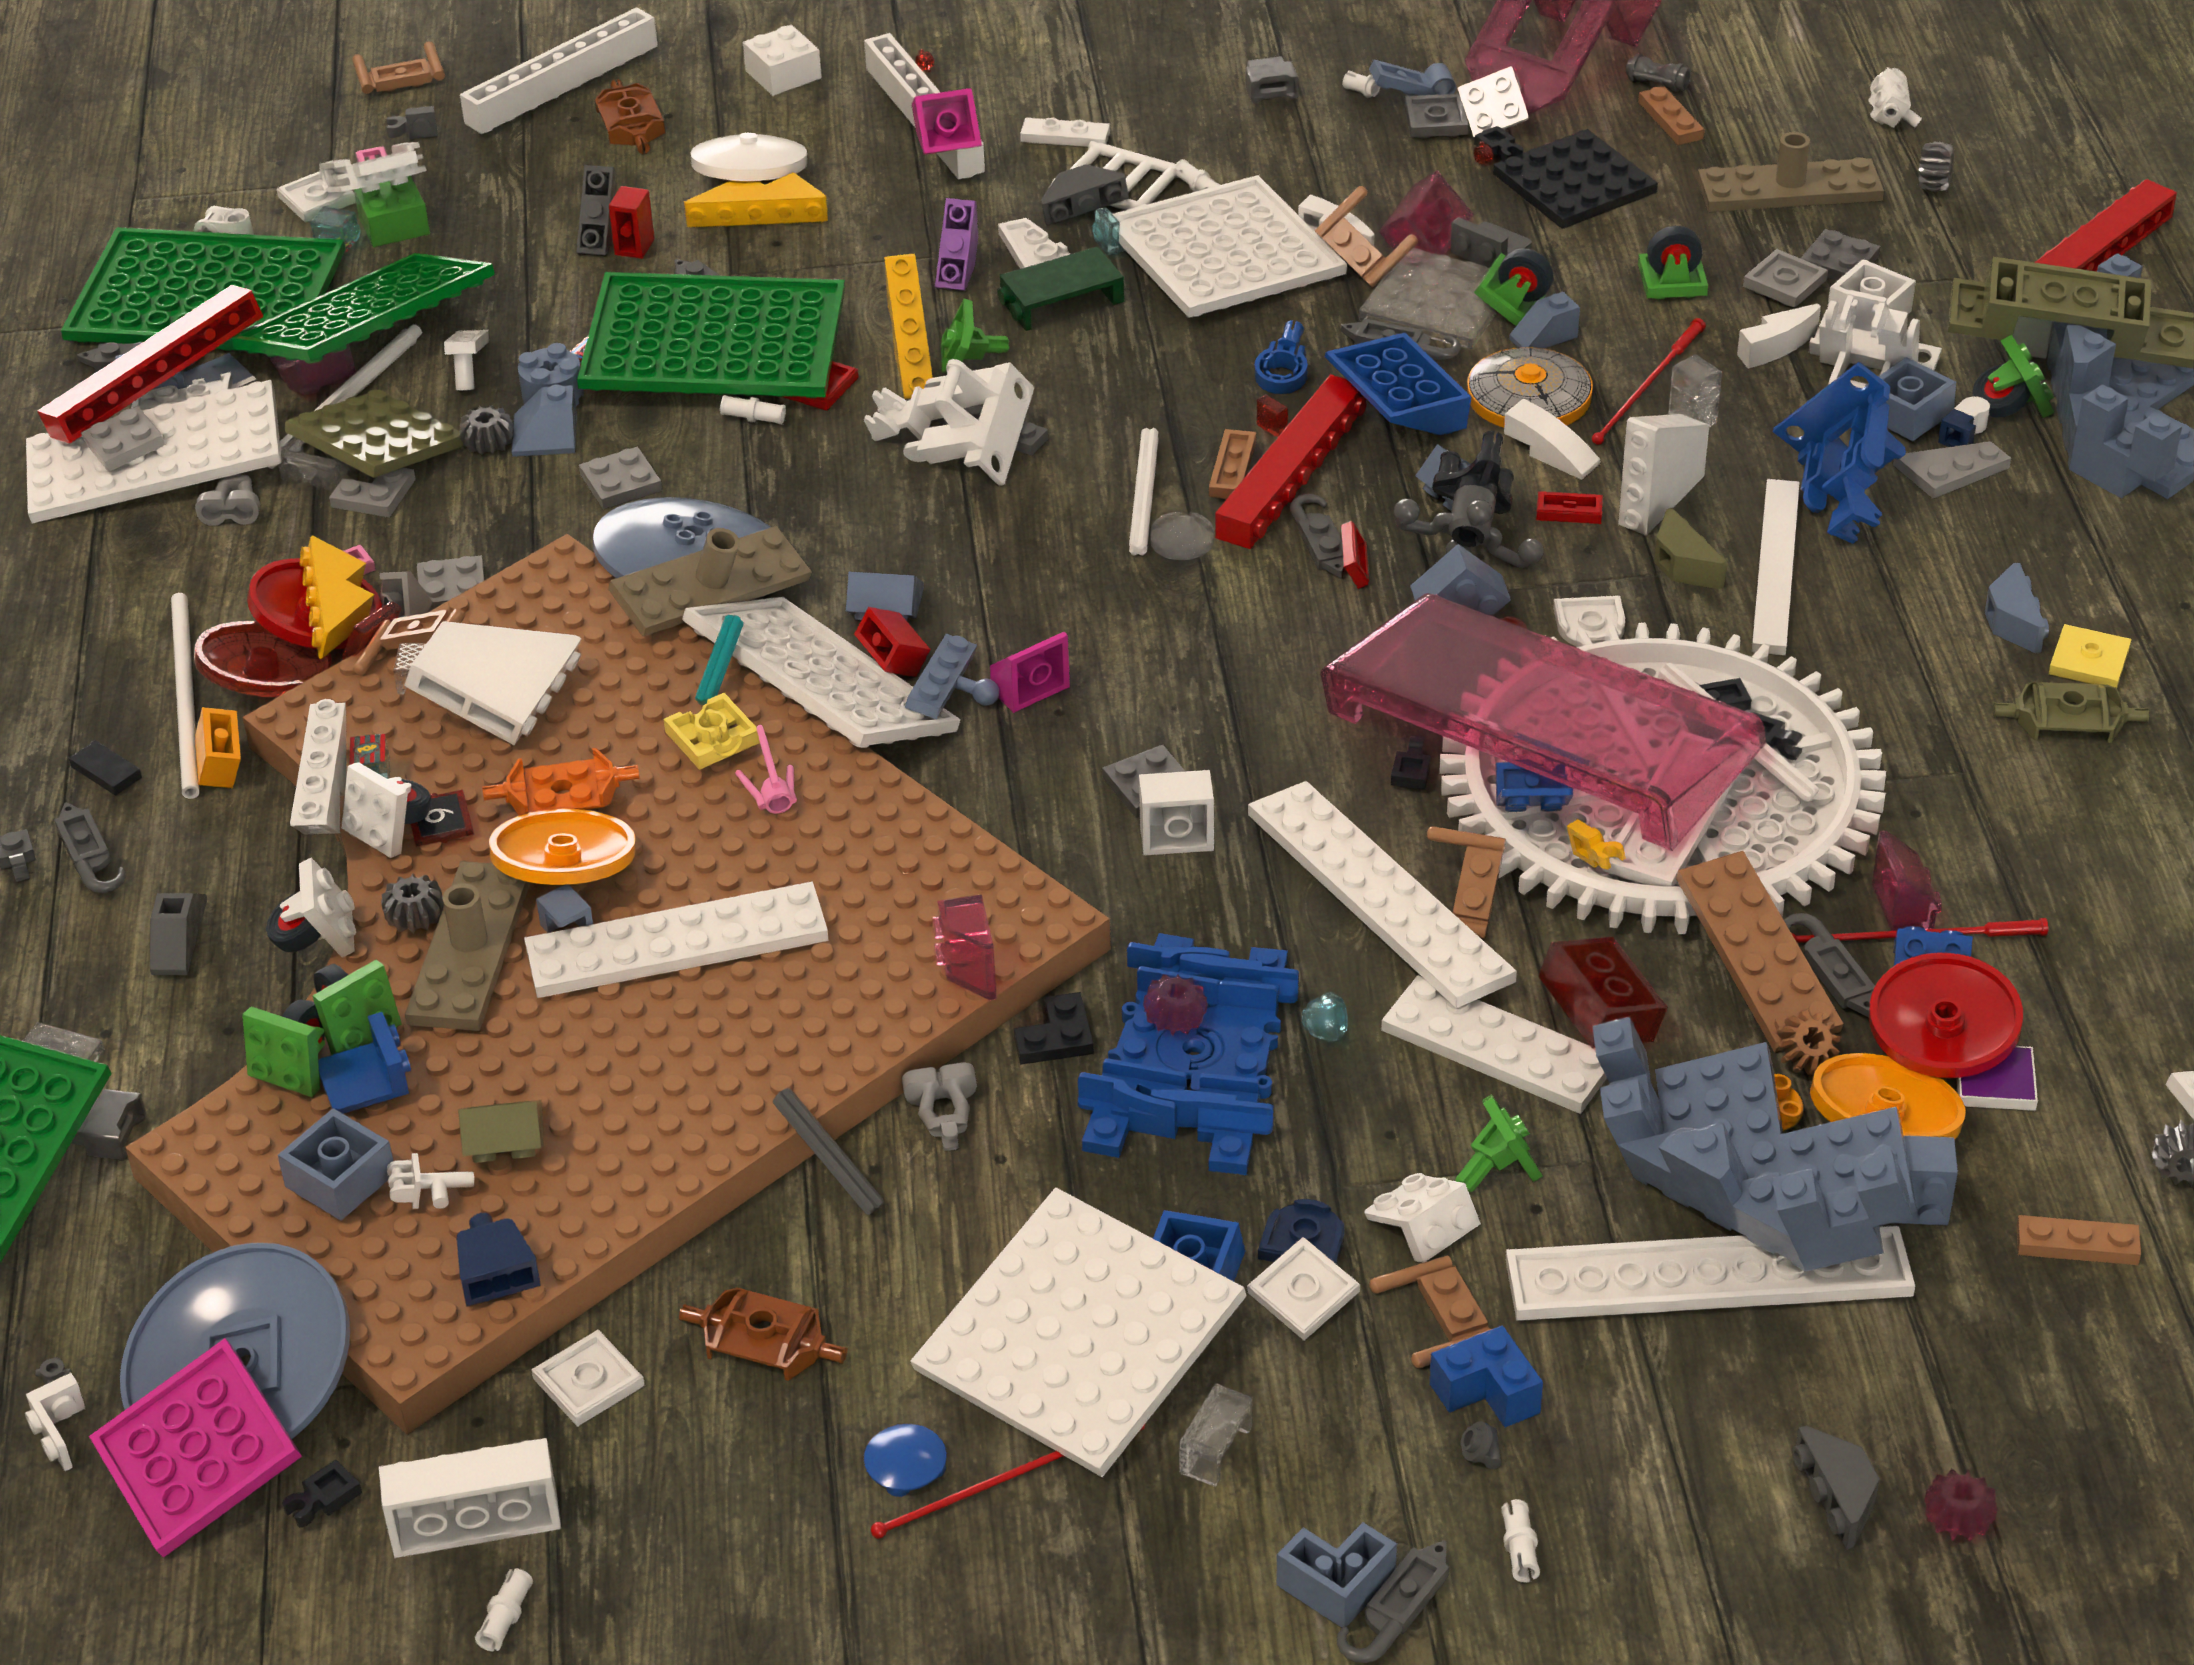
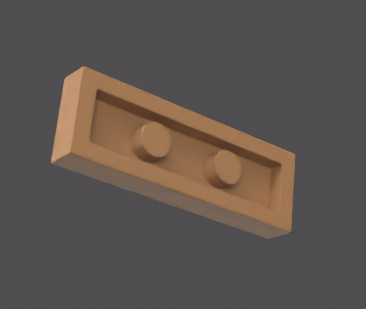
(1671, 115)
(1232, 462)
(2078, 1240)

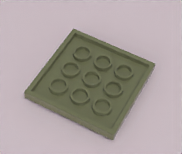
(374, 433)

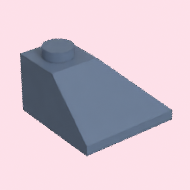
(546, 423)

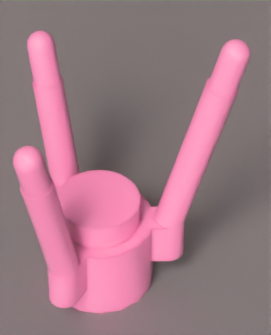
(775, 793)

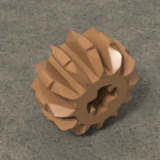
(1813, 1030)

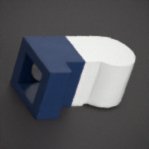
(1964, 422)

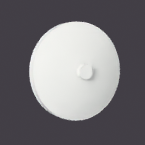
(748, 157)

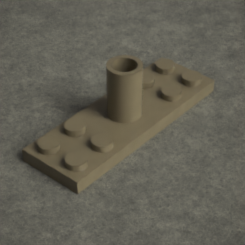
(1790, 181)
(721, 573)
(467, 948)

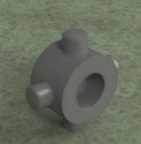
(52, 1370)

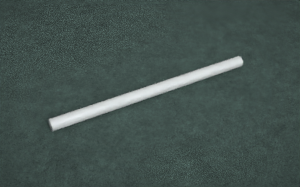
(184, 695)

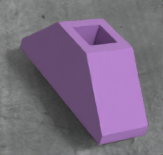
(957, 245)

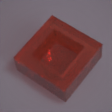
(1271, 415)

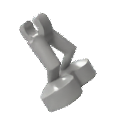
(240, 505)
(952, 1082)

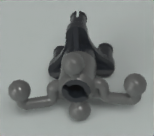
(1476, 496)

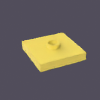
(2089, 656)

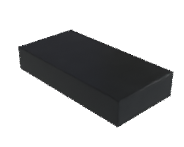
(105, 767)

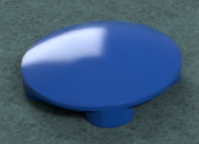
(905, 1458)

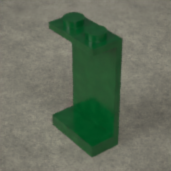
(1058, 281)

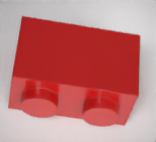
(631, 222)
(892, 642)

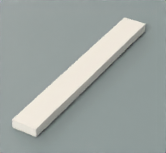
(1776, 566)

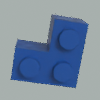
(1487, 1369)

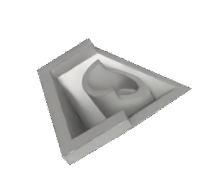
(404, 591)

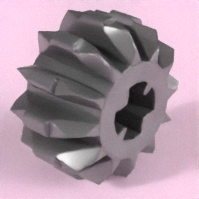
(1936, 166)
(486, 430)
(412, 903)
(2175, 1152)

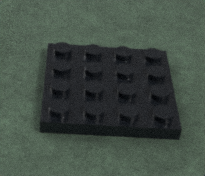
(1575, 178)

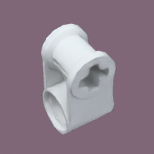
(225, 220)

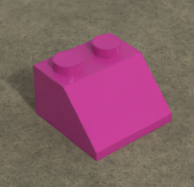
(946, 121)
(1033, 673)

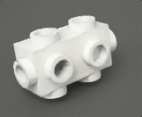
(1891, 99)

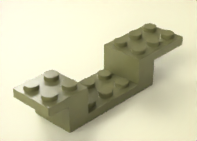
(2077, 298)

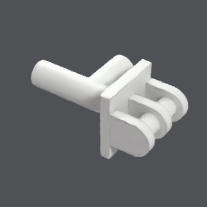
(407, 1182)

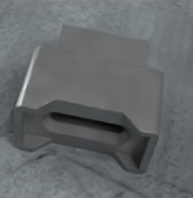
(1270, 79)
(110, 1124)

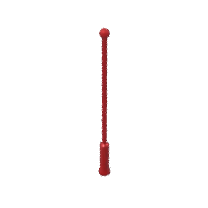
(1696, 327)
(1991, 929)
(880, 1529)

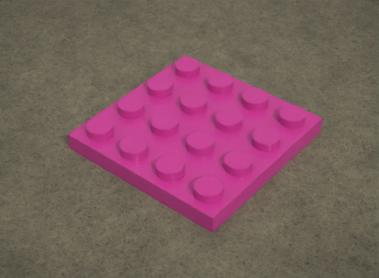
(194, 1447)

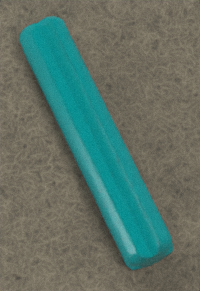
(719, 659)

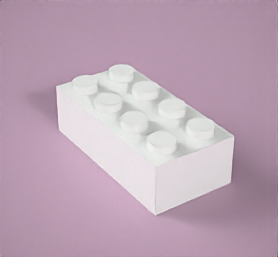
(469, 1497)

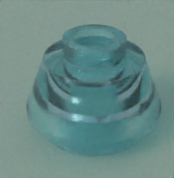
(1326, 1017)

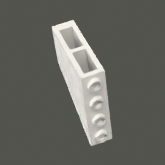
(1659, 467)
(493, 674)

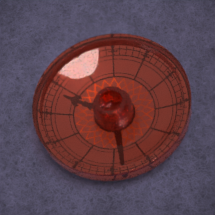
(255, 661)

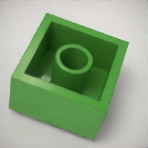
(392, 213)

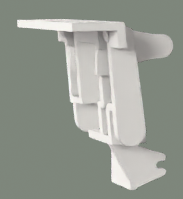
(1881, 349)
(964, 436)

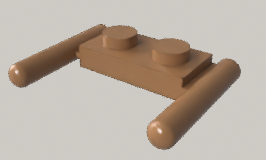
(400, 75)
(1355, 247)
(404, 630)
(1478, 875)
(1446, 1297)

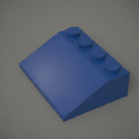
(1404, 384)

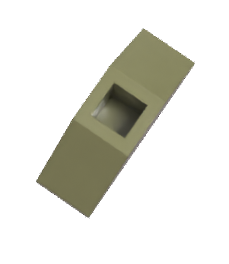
(1687, 555)

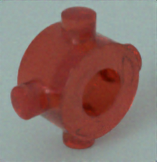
(924, 60)
(1483, 153)

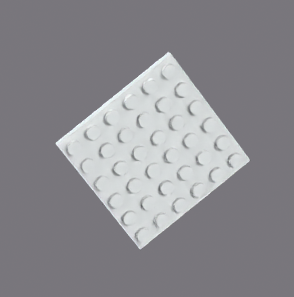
(1226, 246)
(1079, 1330)

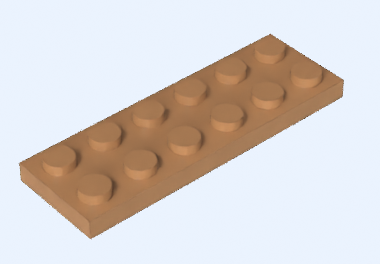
(1755, 943)

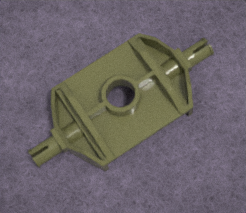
(2046, 708)

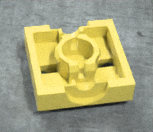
(707, 735)

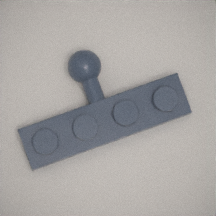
(945, 674)

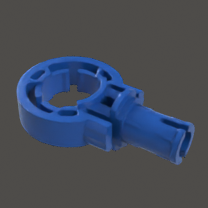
(1286, 356)

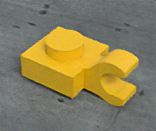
(1590, 846)

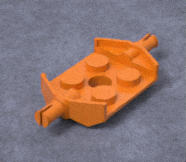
(589, 785)

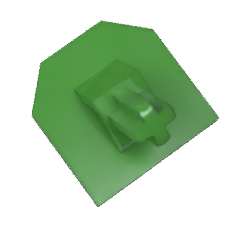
(966, 341)
(1498, 1147)

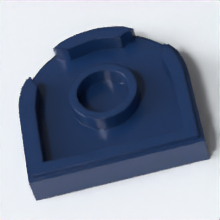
(1302, 1219)

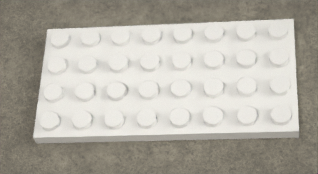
(203, 442)
(821, 671)

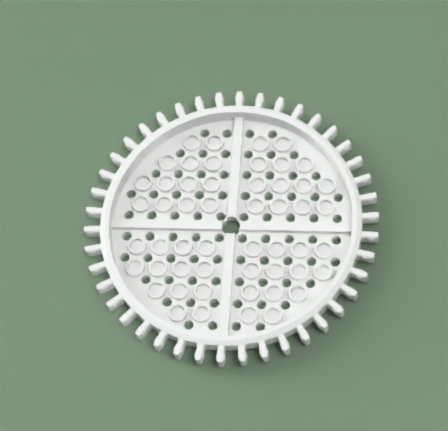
(1760, 814)

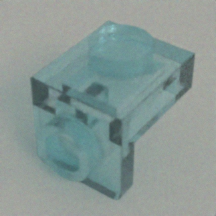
(1107, 231)

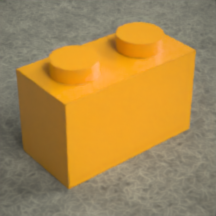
(217, 747)

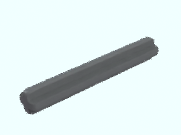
(828, 1151)

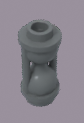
(1670, 75)

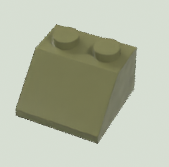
(501, 1129)

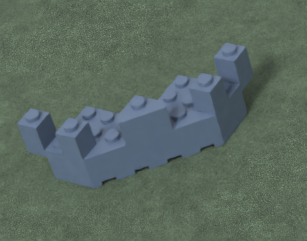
(2113, 406)
(1723, 1150)

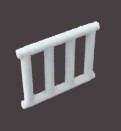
(1145, 163)

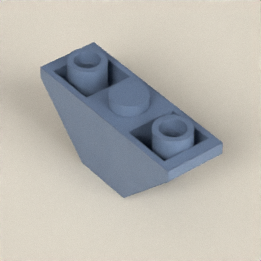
(2015, 611)

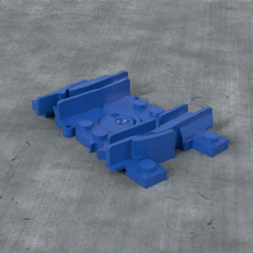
(1149, 1069)

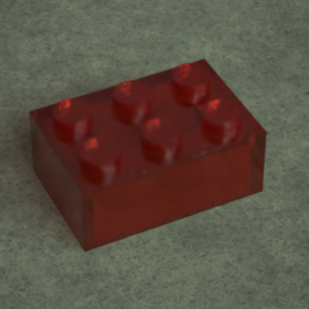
(1600, 985)

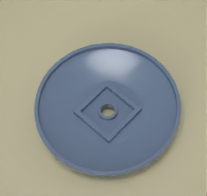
(663, 530)
(267, 1306)

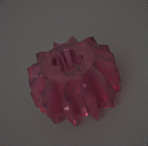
(1175, 1004)
(1960, 1504)

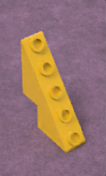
(753, 203)
(907, 322)
(333, 593)

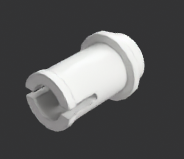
(1361, 84)

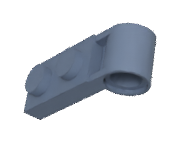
(1412, 81)

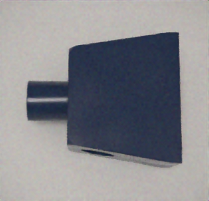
(494, 1260)

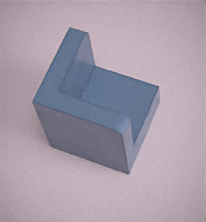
(562, 908)

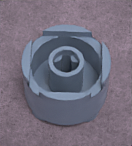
(548, 368)

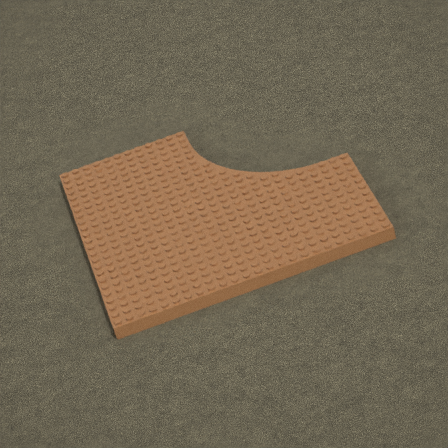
(646, 1082)

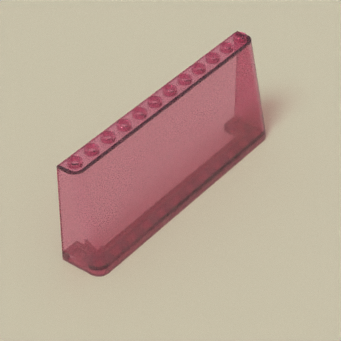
(1550, 711)

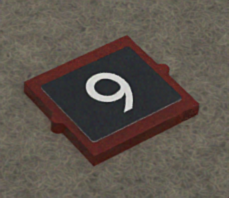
(445, 821)

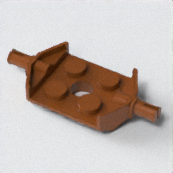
(630, 115)
(788, 1343)

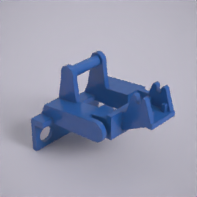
(1824, 453)

